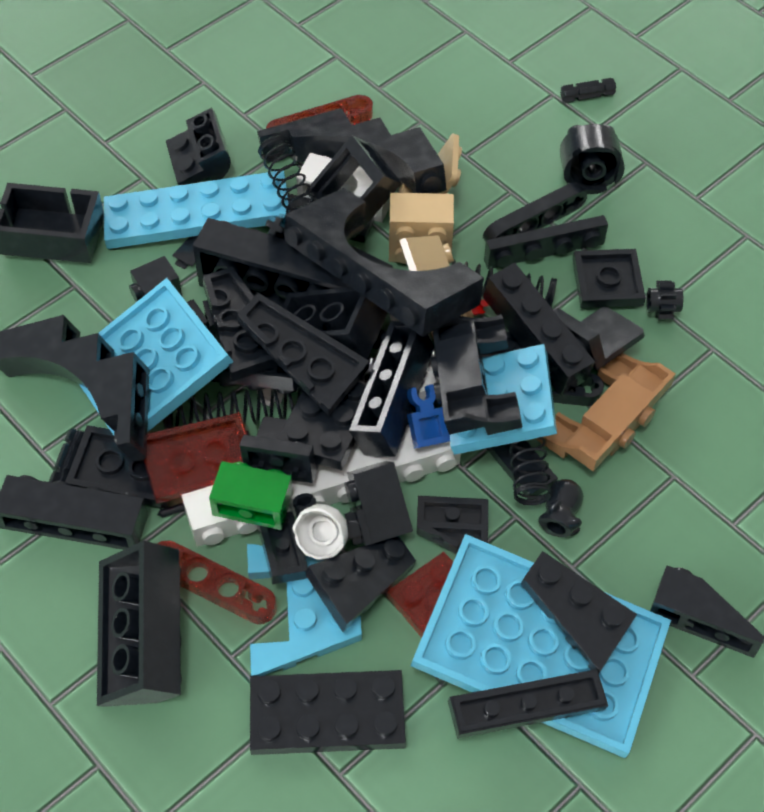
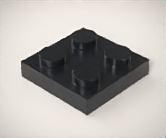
(608, 278)

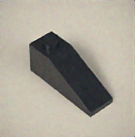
(703, 612)

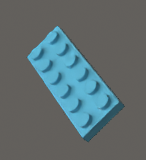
(184, 209)

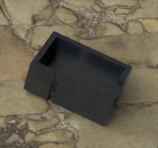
(41, 224)

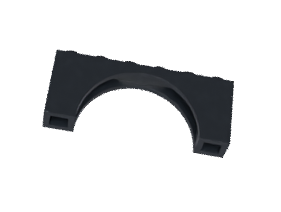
(415, 298)

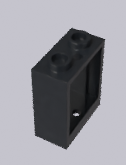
(345, 162)

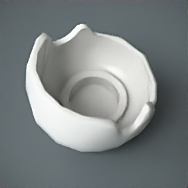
(320, 531)

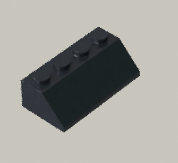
(139, 626)

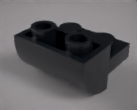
(199, 150)

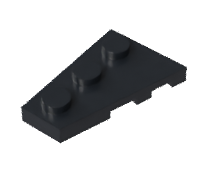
(583, 611)

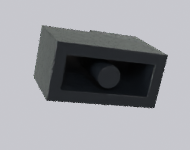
(379, 504)

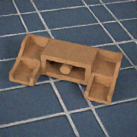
(615, 415)

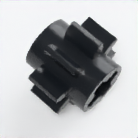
(665, 300)

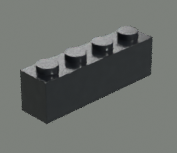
(536, 323)
(384, 403)
(72, 512)

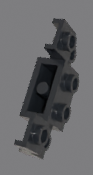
(463, 378)

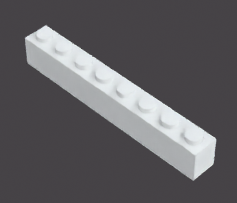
(327, 486)

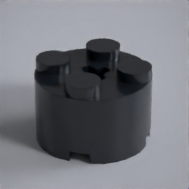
(592, 157)

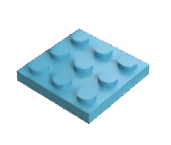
(527, 375)

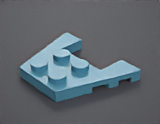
(310, 623)

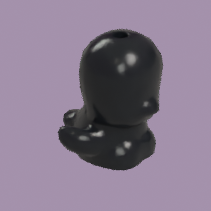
(561, 509)

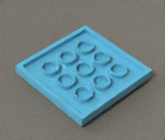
(171, 344)

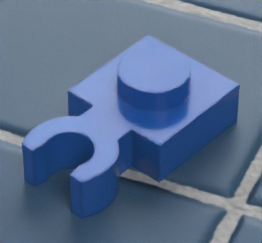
(427, 423)

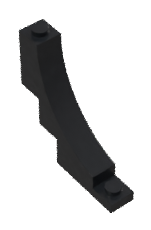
(324, 134)
(115, 383)

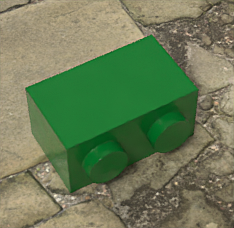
(251, 494)

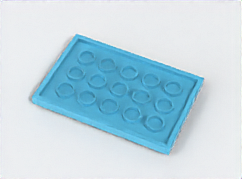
(496, 636)

